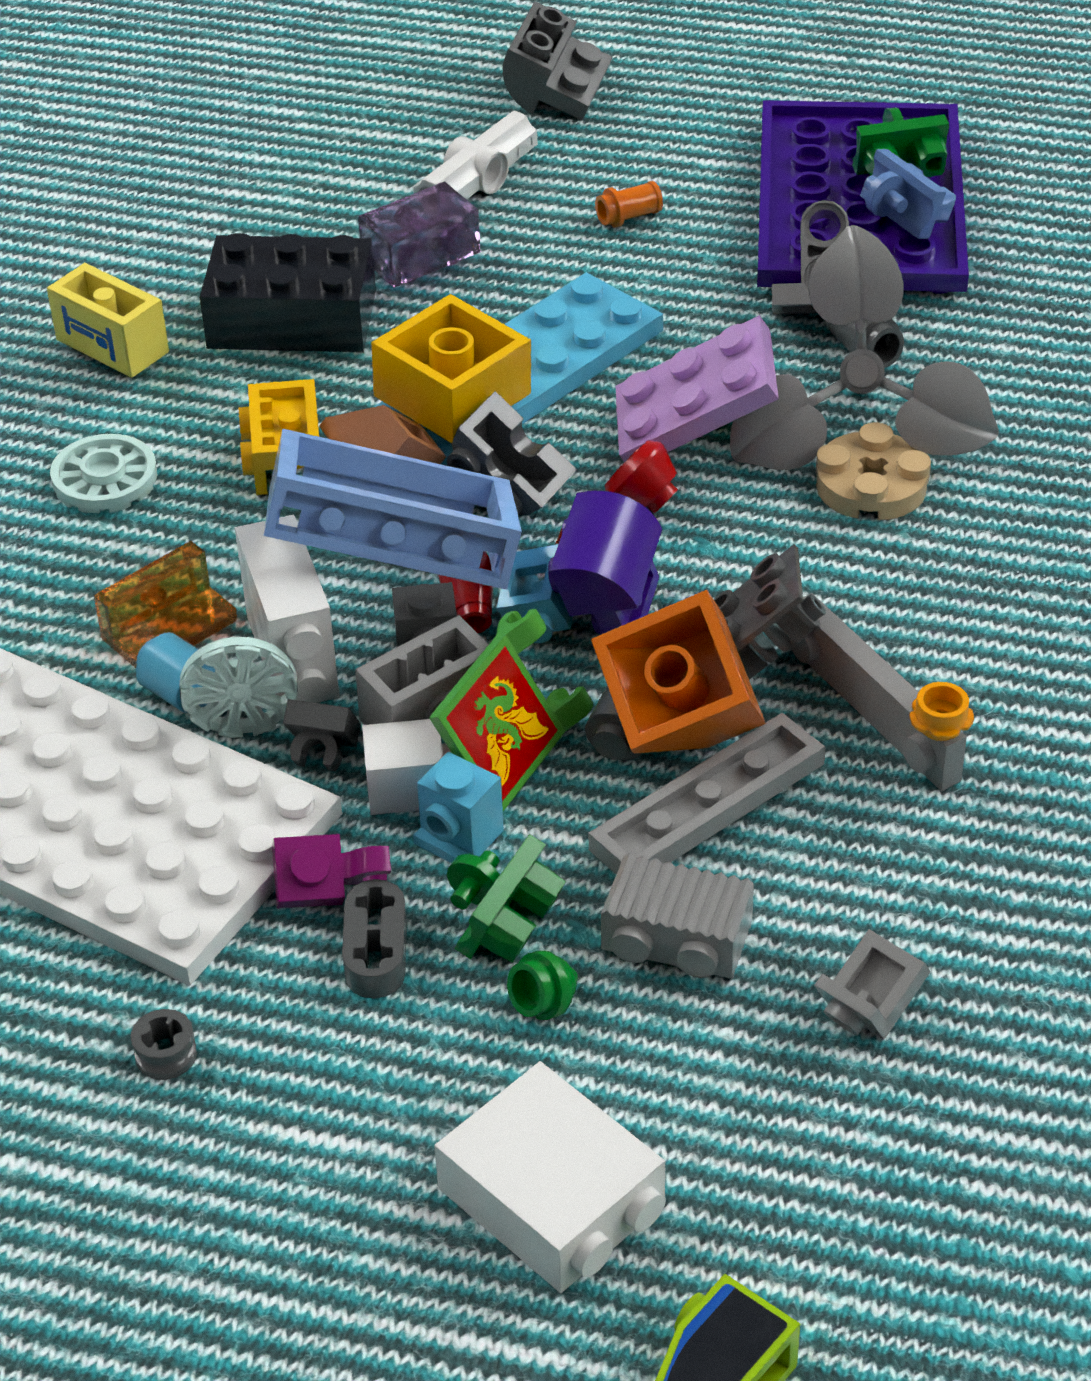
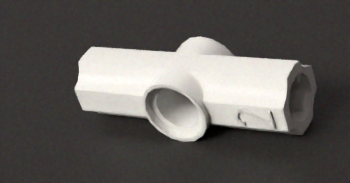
(486, 160)

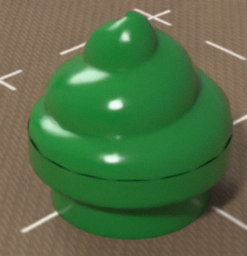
(541, 985)

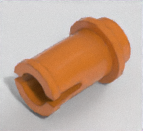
(632, 202)

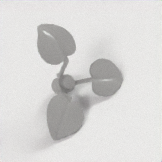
(859, 283)

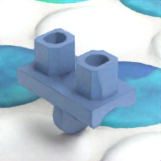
(906, 195)

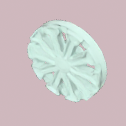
(103, 470)
(237, 686)

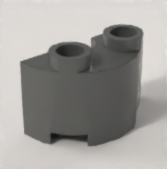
(497, 446)

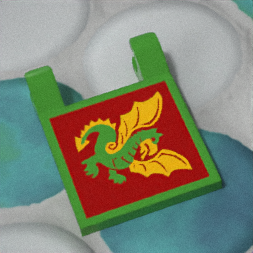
(500, 714)

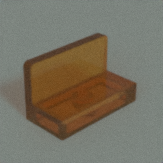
(160, 599)

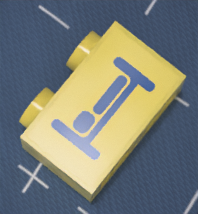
(108, 319)

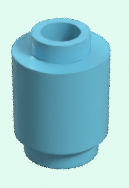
(161, 666)

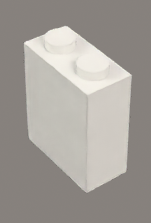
(289, 607)
(551, 1176)

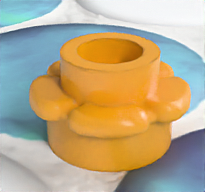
(941, 711)

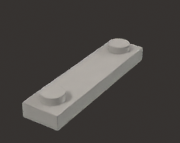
(879, 697)
(710, 795)

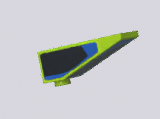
(731, 1338)

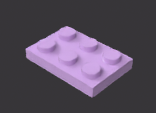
(698, 389)

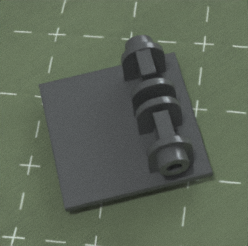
(772, 605)

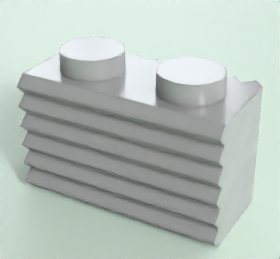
(677, 916)

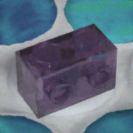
(421, 233)

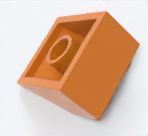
(678, 678)

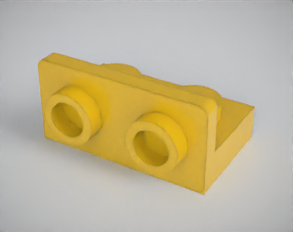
(271, 409)

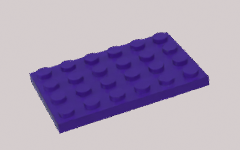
(810, 160)

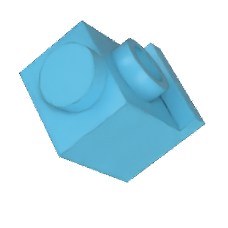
(529, 593)
(458, 808)

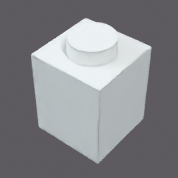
(396, 760)

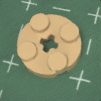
(872, 473)

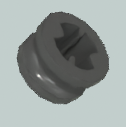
(167, 1062)

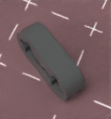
(362, 938)

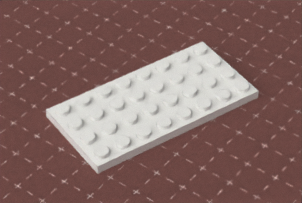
(137, 822)

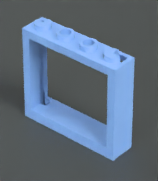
(393, 509)

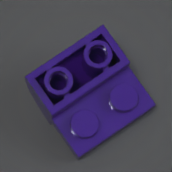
(606, 559)

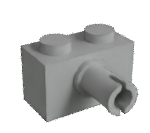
(417, 674)

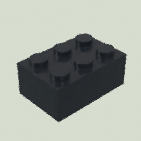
(288, 293)

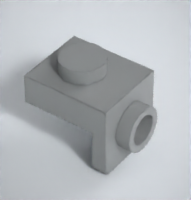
(872, 986)

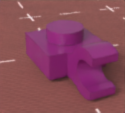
(314, 871)

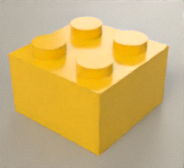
(449, 364)

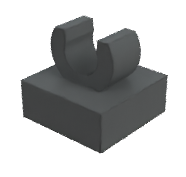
(321, 725)

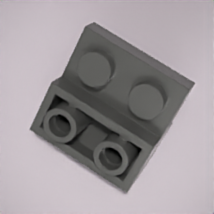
(552, 65)

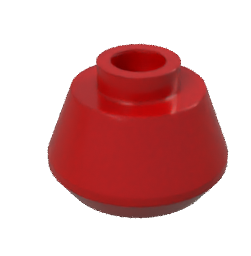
(645, 476)

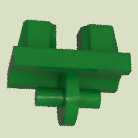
(913, 140)
(493, 922)

